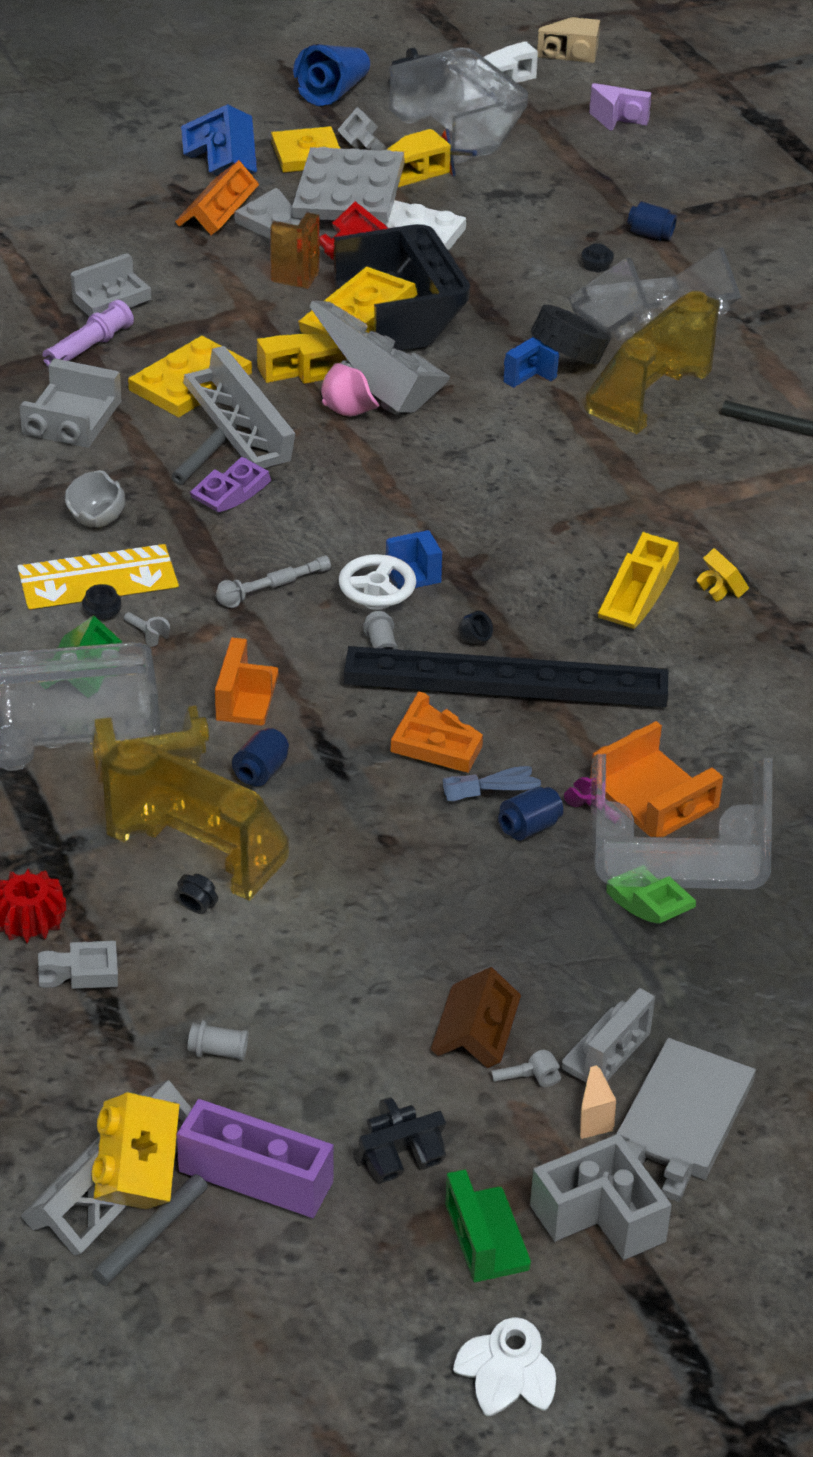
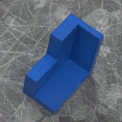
(225, 136)

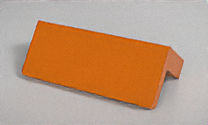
(221, 198)

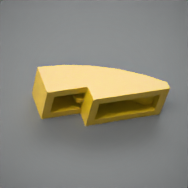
(297, 356)
(640, 580)

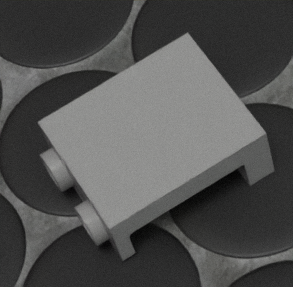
(73, 404)

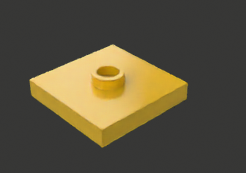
(294, 145)

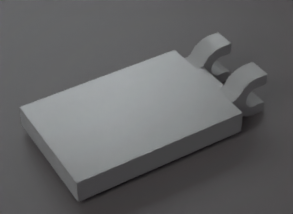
(685, 1112)

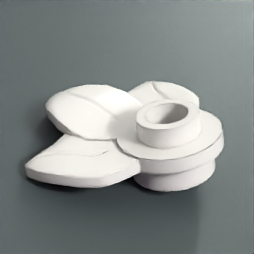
(507, 1372)

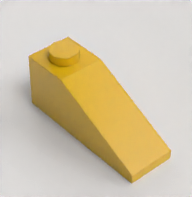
(424, 155)

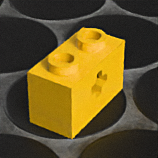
(135, 1151)

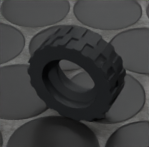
(570, 334)

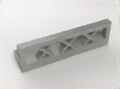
(250, 410)
(77, 1179)

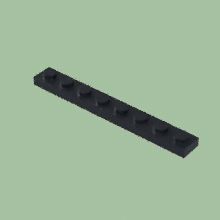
(506, 676)

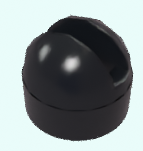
(475, 628)

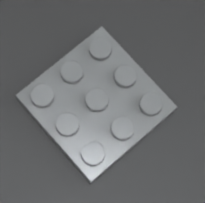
(342, 176)

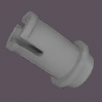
(379, 629)
(217, 1041)

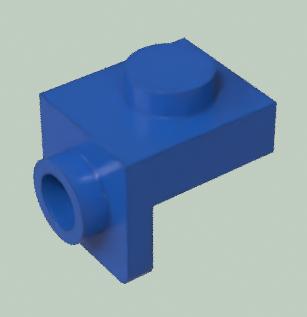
(528, 360)

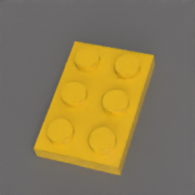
(359, 297)
(164, 379)

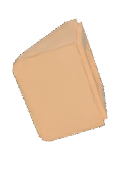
(597, 1105)

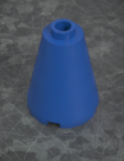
(329, 72)

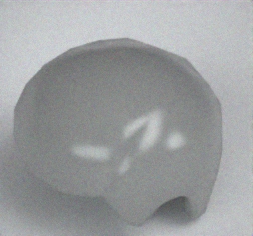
(95, 499)

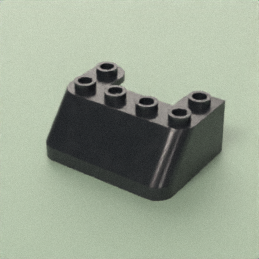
(415, 256)

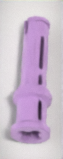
(99, 328)

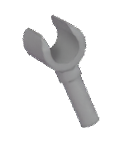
(152, 628)
(540, 1064)

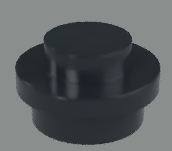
(597, 257)
(101, 601)
(196, 893)

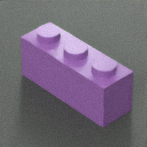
(255, 1158)

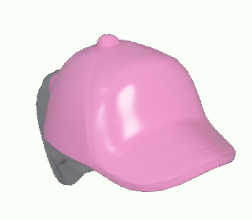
(347, 390)

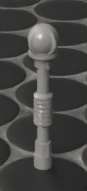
(233, 592)

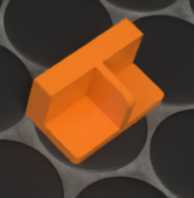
(243, 688)

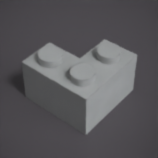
(605, 1188)

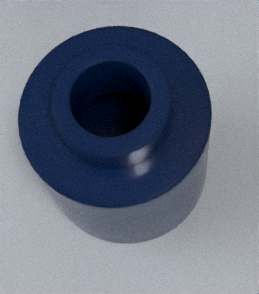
(652, 221)
(260, 757)
(530, 812)

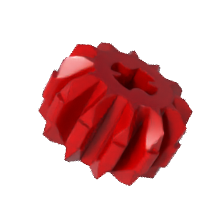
(30, 905)

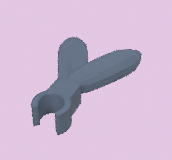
(510, 779)

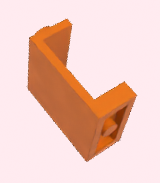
(655, 787)

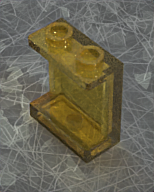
(186, 744)

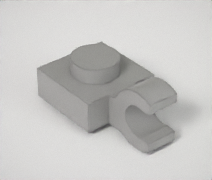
(359, 131)
(86, 964)

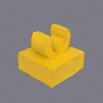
(723, 574)

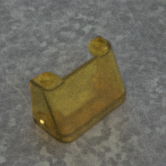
(669, 345)
(158, 790)

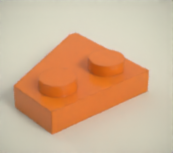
(436, 736)

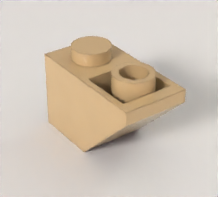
(569, 40)

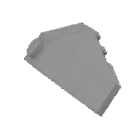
(392, 375)

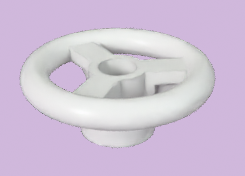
(375, 589)

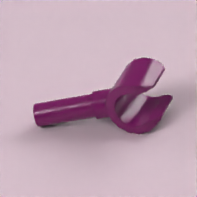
(577, 799)

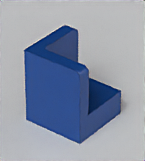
(420, 553)

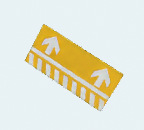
(69, 578)

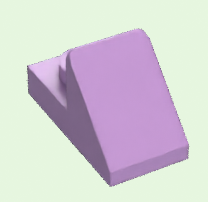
(616, 104)

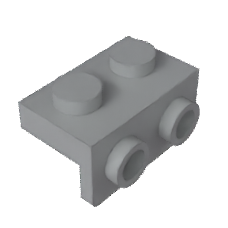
(108, 281)

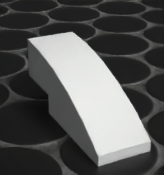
(516, 61)

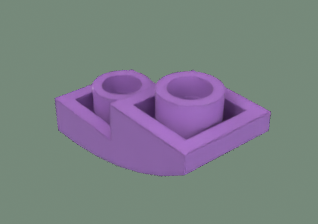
(233, 487)

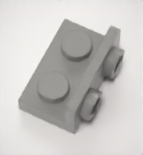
(612, 1037)

